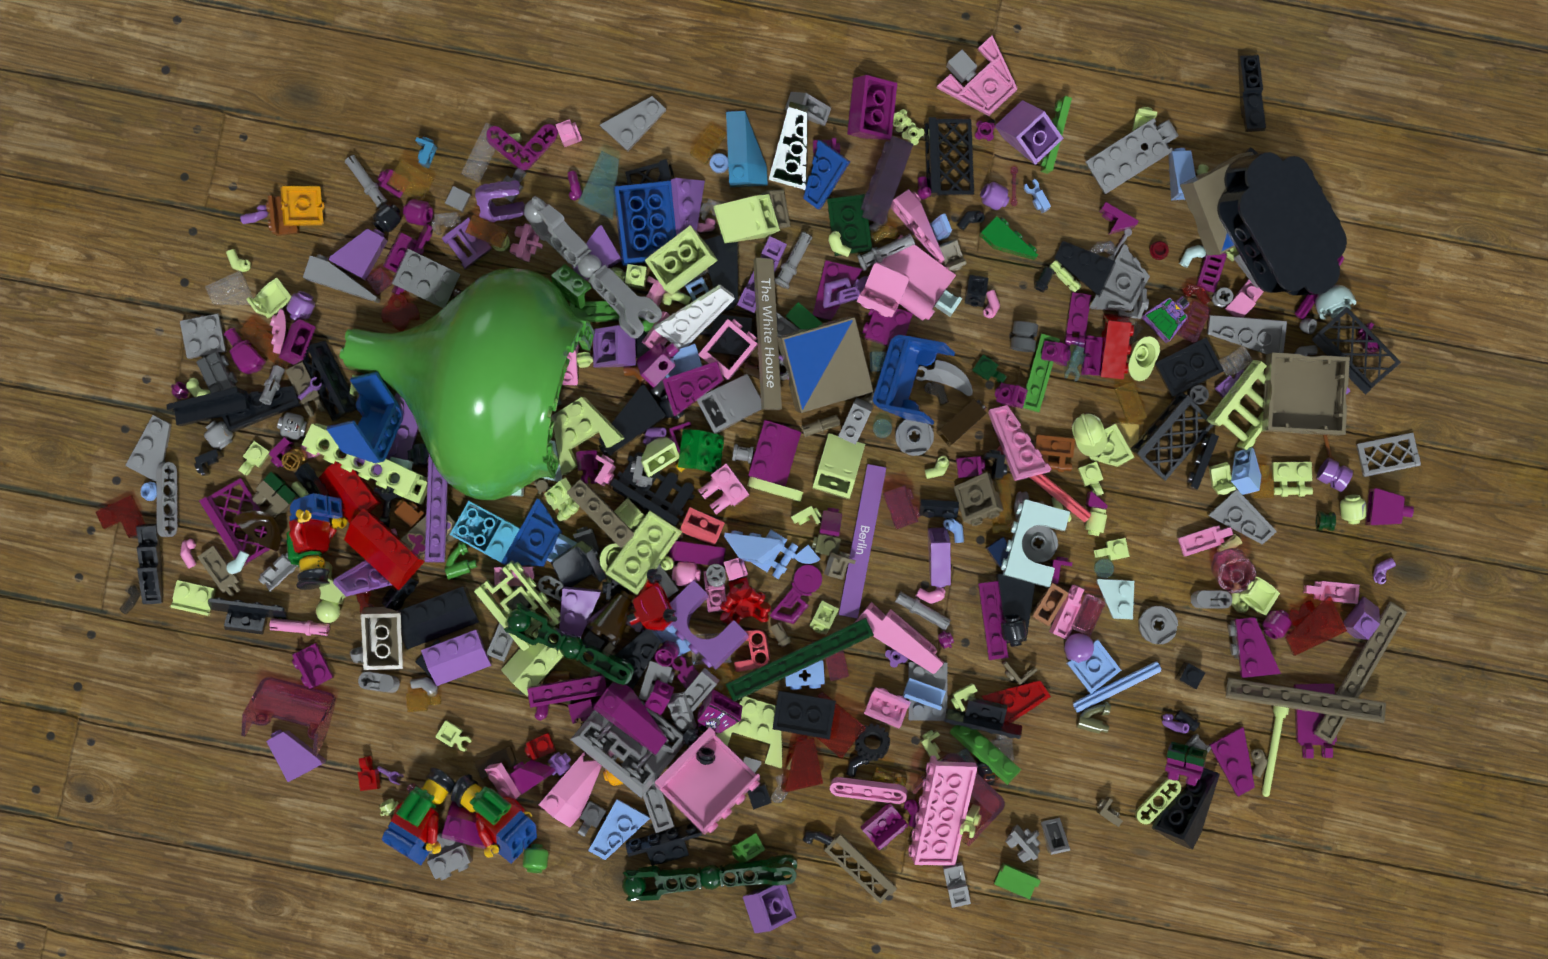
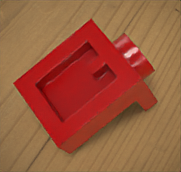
(539, 747)

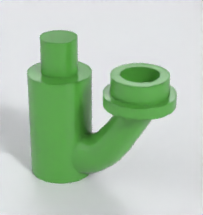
(457, 569)

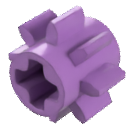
(560, 763)

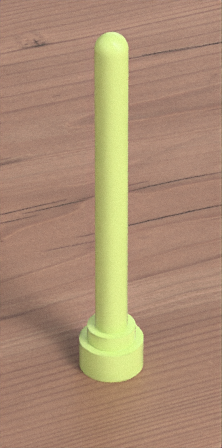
(1279, 713)

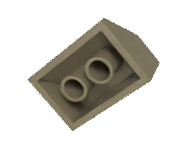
(381, 638)

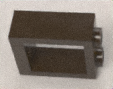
(962, 422)

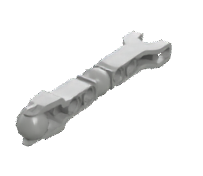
(551, 227)

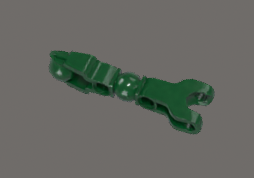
(569, 645)

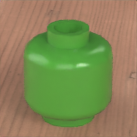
(535, 858)

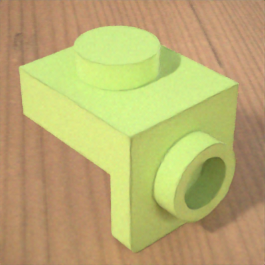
(1221, 478)

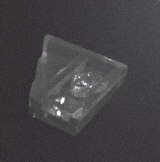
(230, 290)

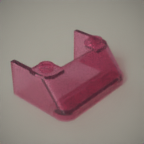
(293, 704)
(982, 795)

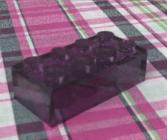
(886, 179)

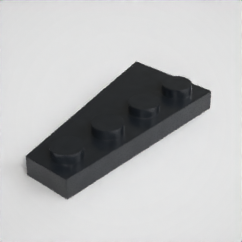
(283, 400)

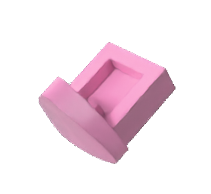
(656, 291)

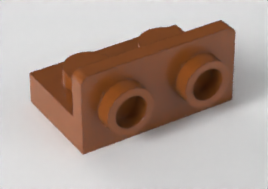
(276, 223)

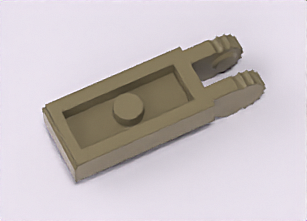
(301, 380)

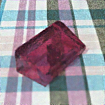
(1088, 615)
(837, 666)

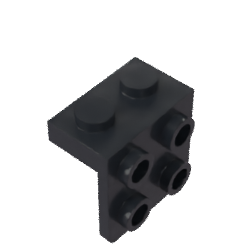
(577, 565)

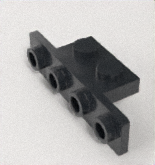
(246, 616)
(984, 716)
(664, 845)

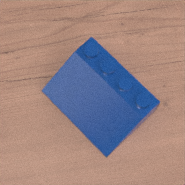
(643, 219)

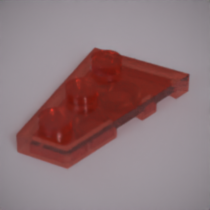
(1316, 628)

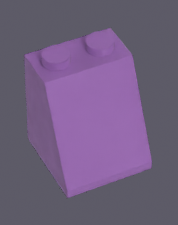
(1029, 131)

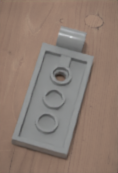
(1125, 156)

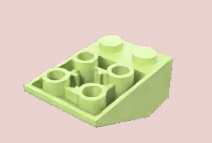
(746, 219)
(838, 466)

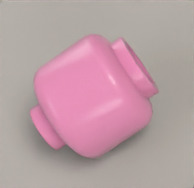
(685, 573)

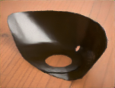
(251, 520)

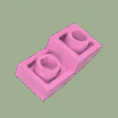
(279, 327)
(715, 594)

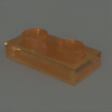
(486, 231)

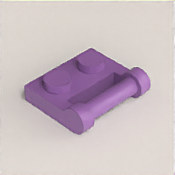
(475, 245)

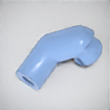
(956, 528)

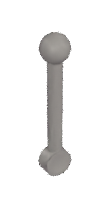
(1127, 233)

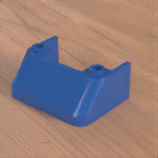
(899, 373)
(378, 425)

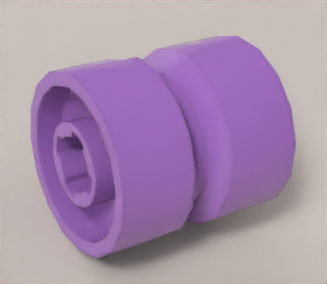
(1332, 473)

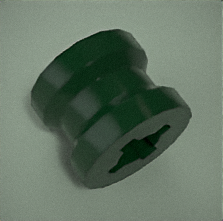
(1325, 521)

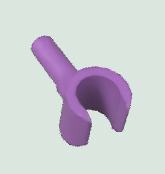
(309, 389)
(392, 775)

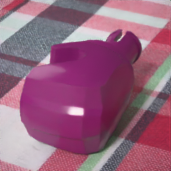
(244, 354)

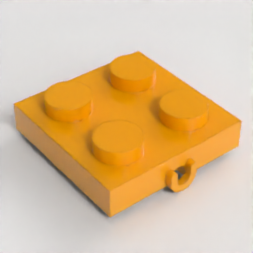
(301, 205)

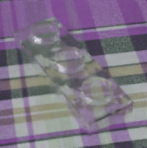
(479, 156)

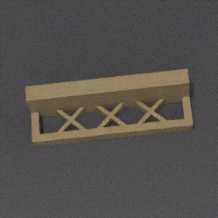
(865, 863)

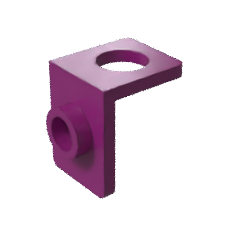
(676, 428)

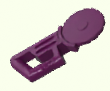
(806, 580)

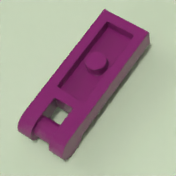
(1077, 319)

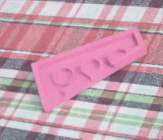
(1016, 445)

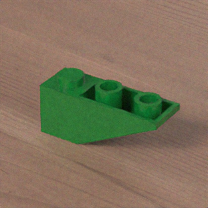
(1002, 238)

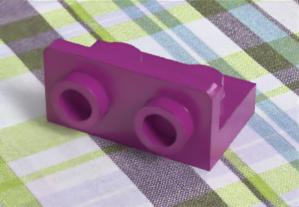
(312, 666)

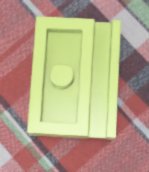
(192, 597)

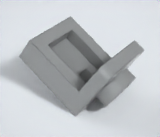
(637, 469)

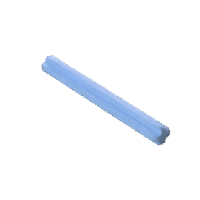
(1117, 686)

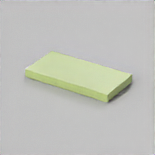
(643, 552)

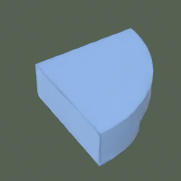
(807, 556)

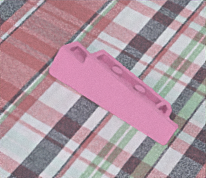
(901, 637)

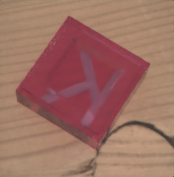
(379, 280)

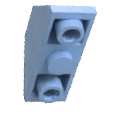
(754, 547)

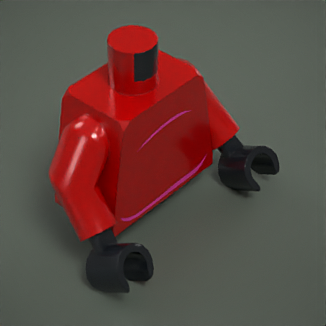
(652, 605)

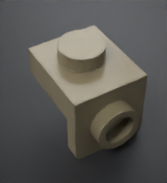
(952, 255)
(837, 564)

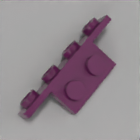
(399, 248)

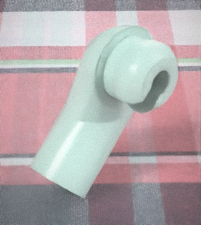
(1192, 252)
(236, 565)

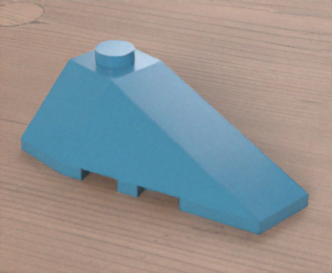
(744, 156)

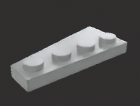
(1257, 334)

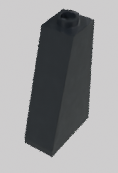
(725, 270)
(635, 419)
(1015, 598)

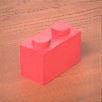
(701, 526)

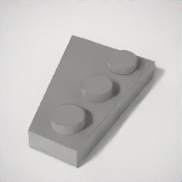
(150, 448)

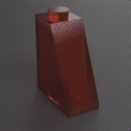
(802, 765)

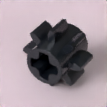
(418, 454)

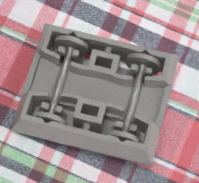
(625, 752)

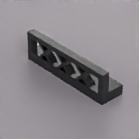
(331, 379)
(209, 406)

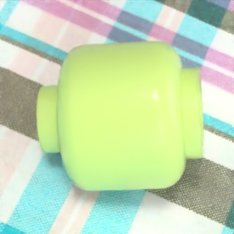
(1353, 509)

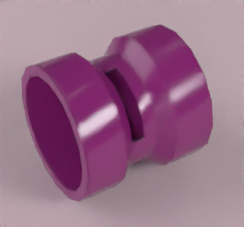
(667, 653)

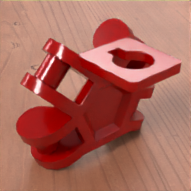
(744, 603)

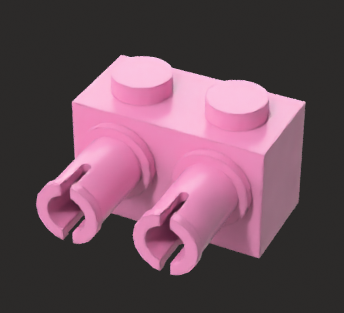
(727, 482)

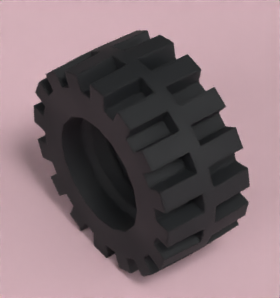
(869, 753)

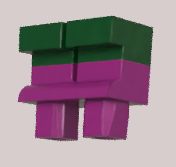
(1185, 764)

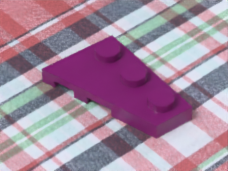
(1253, 650)

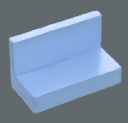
(924, 693)

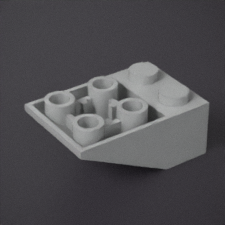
(730, 403)

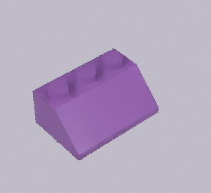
(456, 657)

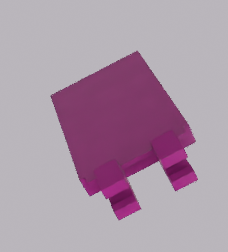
(1308, 721)

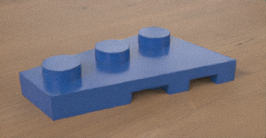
(826, 172)

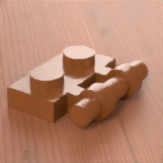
(1058, 447)

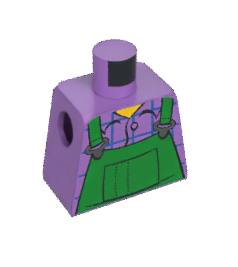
(1167, 318)

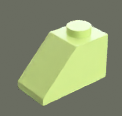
(659, 455)

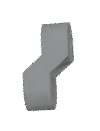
(1219, 600)
(387, 683)

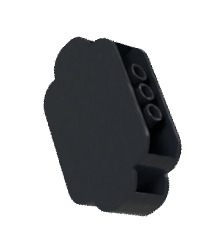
(1282, 224)

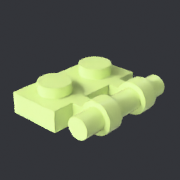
(1292, 472)
(558, 498)

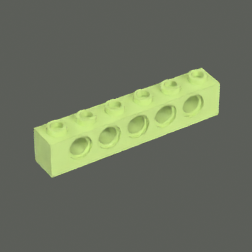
(408, 478)

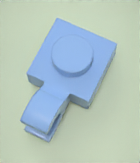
(1040, 200)

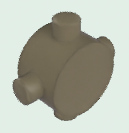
(542, 486)

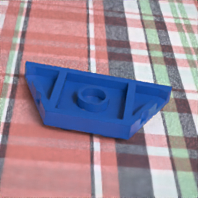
(534, 538)

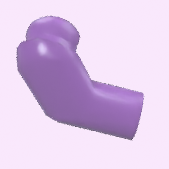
(256, 216)
(653, 433)
(1380, 570)
(1175, 726)

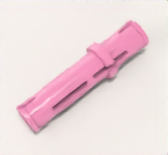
(300, 627)

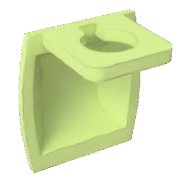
(270, 299)
(1260, 595)

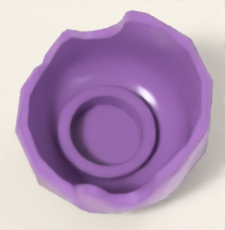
(1079, 647)

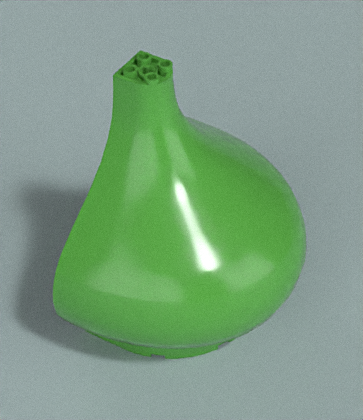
(482, 378)

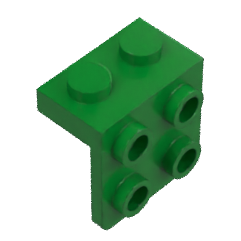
(701, 450)

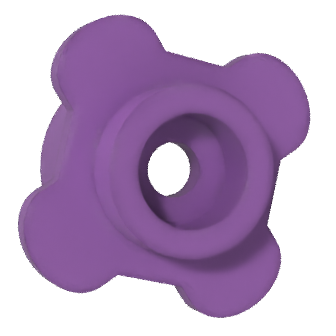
(895, 661)

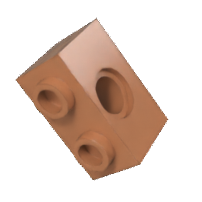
(1049, 604)

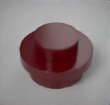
(1159, 250)

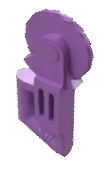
(843, 296)

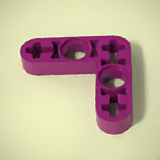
(525, 151)

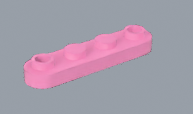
(868, 790)

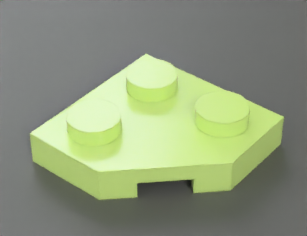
(1116, 451)

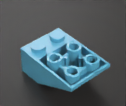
(485, 531)

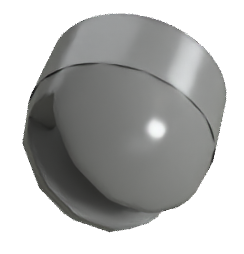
(1308, 325)
(357, 654)

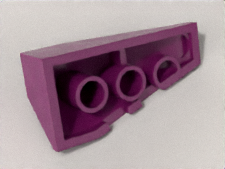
(627, 712)
(461, 827)

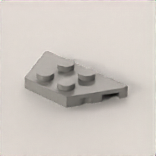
(1123, 284)

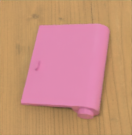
(926, 281)

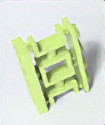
(530, 594)

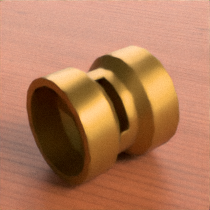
(294, 459)

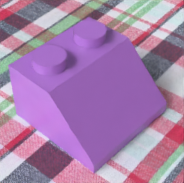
(613, 348)
(769, 907)

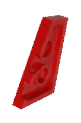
(1019, 699)

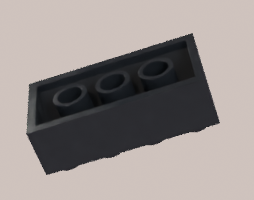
(437, 617)

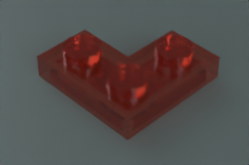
(122, 511)

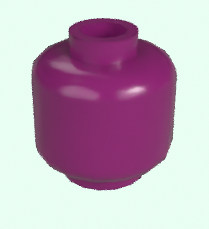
(418, 212)
(1276, 624)

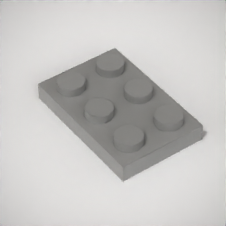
(425, 278)
(919, 711)

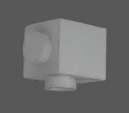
(962, 66)

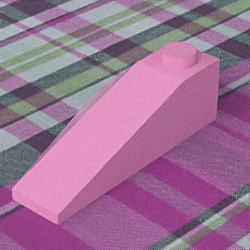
(913, 216)
(572, 792)

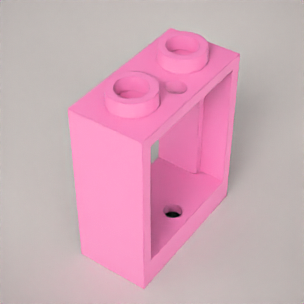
(749, 337)

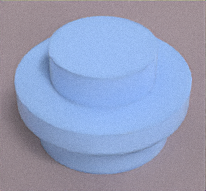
(149, 491)

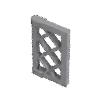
(1394, 440)

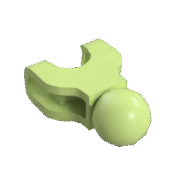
(329, 609)

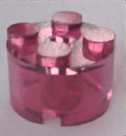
(1233, 570)

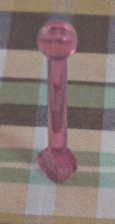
(1014, 171)

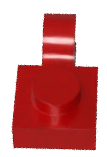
(368, 777)

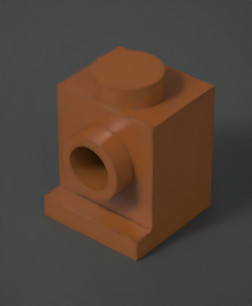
(409, 512)

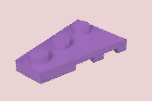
(686, 202)
(576, 609)

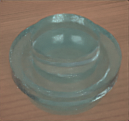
(882, 428)

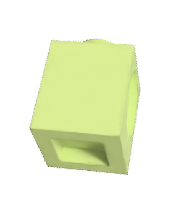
(636, 276)

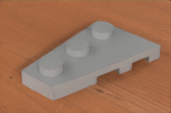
(634, 123)
(1243, 517)

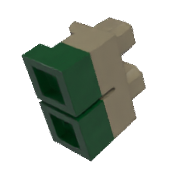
(276, 492)

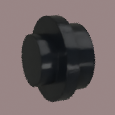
(691, 736)
(705, 756)

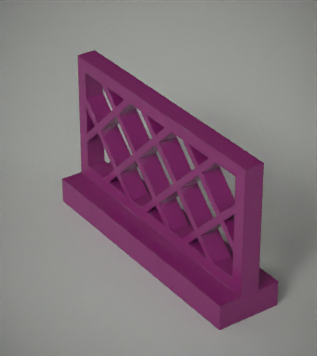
(223, 527)

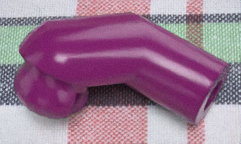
(923, 190)
(576, 191)

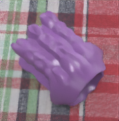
(497, 190)

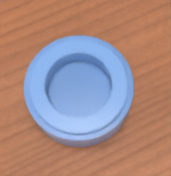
(719, 163)

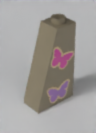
(416, 536)

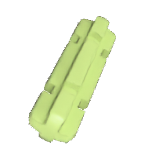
(1065, 276)

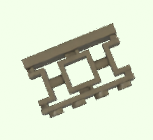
(601, 513)

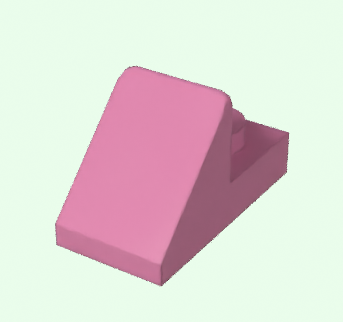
(1244, 300)

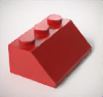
(350, 488)

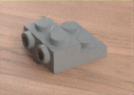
(451, 857)

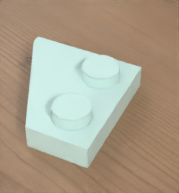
(1118, 597)

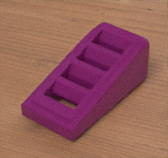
(1211, 288)

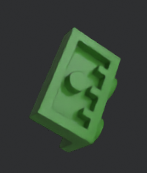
(571, 285)

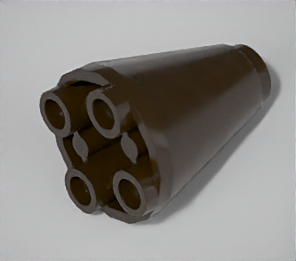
(612, 617)

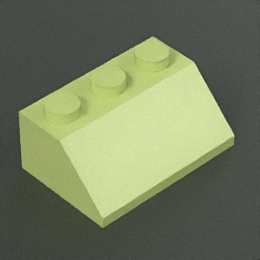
(680, 260)
(532, 665)

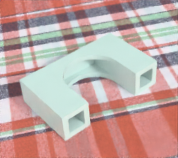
(1017, 563)

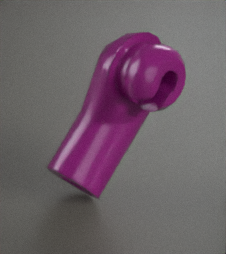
(541, 712)
(912, 807)

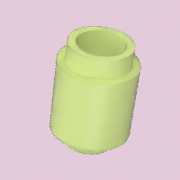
(1097, 521)

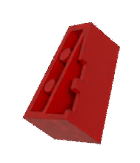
(1115, 346)

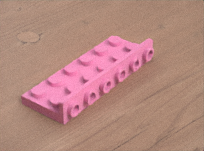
(942, 812)

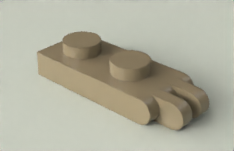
(216, 567)

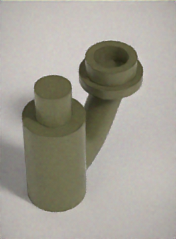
(1094, 725)

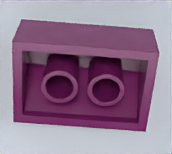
(872, 108)
(774, 453)

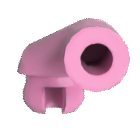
(993, 305)
(185, 552)
(932, 597)

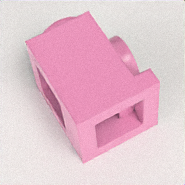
(568, 133)
(735, 568)

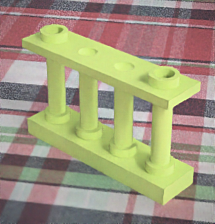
(1232, 401)

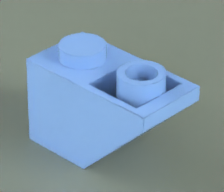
(1246, 471)

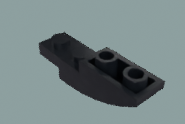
(1251, 93)

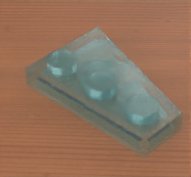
(599, 189)

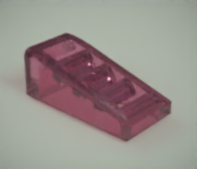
(1187, 335)

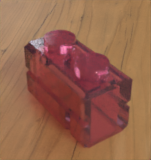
(901, 507)

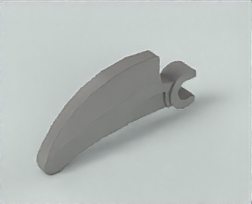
(947, 374)

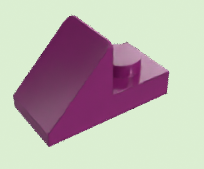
(1122, 220)

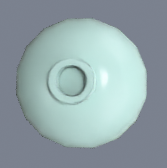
(1334, 301)

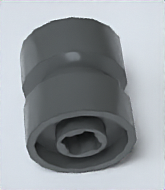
(1024, 336)

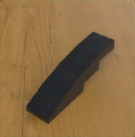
(149, 564)

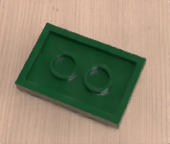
(847, 219)

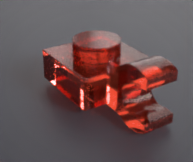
(363, 600)

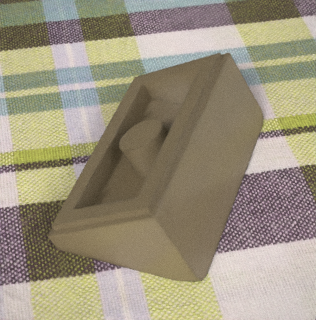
(780, 208)

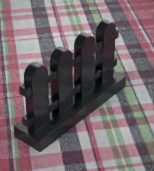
(659, 498)

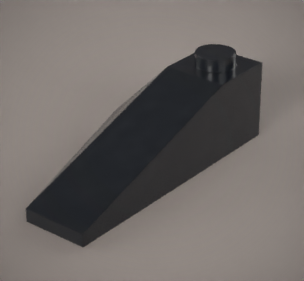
(1187, 813)

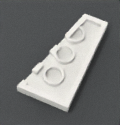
(695, 317)

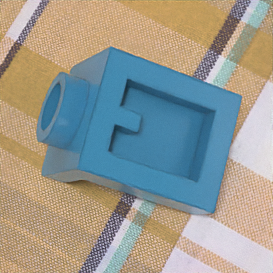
(427, 154)

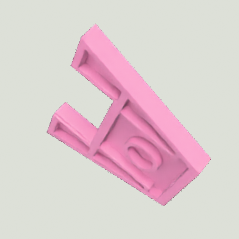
(988, 88)

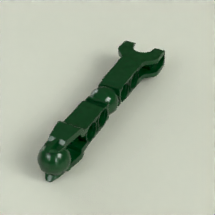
(710, 877)

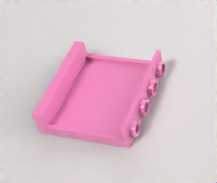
(709, 790)

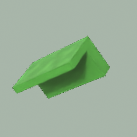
(1016, 880)

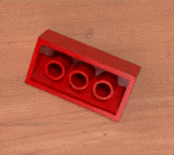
(382, 548)

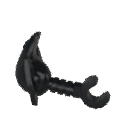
(388, 495)

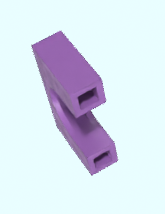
(713, 650)

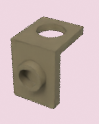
(1013, 676)

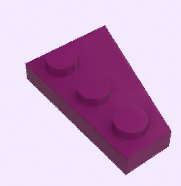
(832, 272)
(691, 385)
(1234, 760)

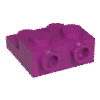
(883, 329)

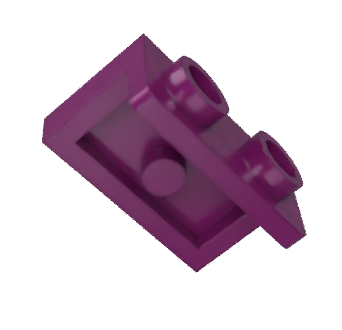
(884, 826)

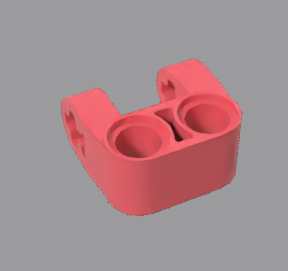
(754, 650)

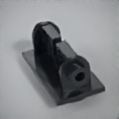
(395, 599)

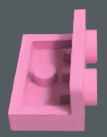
(605, 475)
(887, 707)

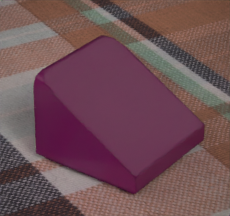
(1094, 501)

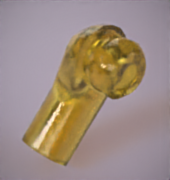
(885, 231)

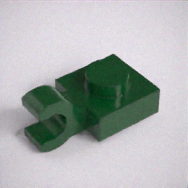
(987, 368)

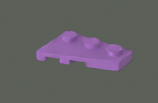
(360, 579)

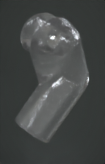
(778, 795)

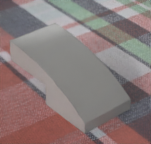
(956, 885)

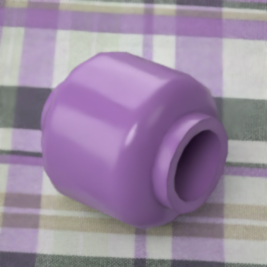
(994, 195)
(300, 306)

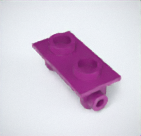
(1093, 351)

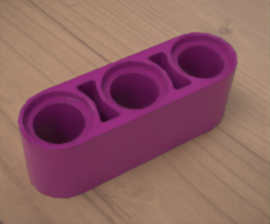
(697, 553)

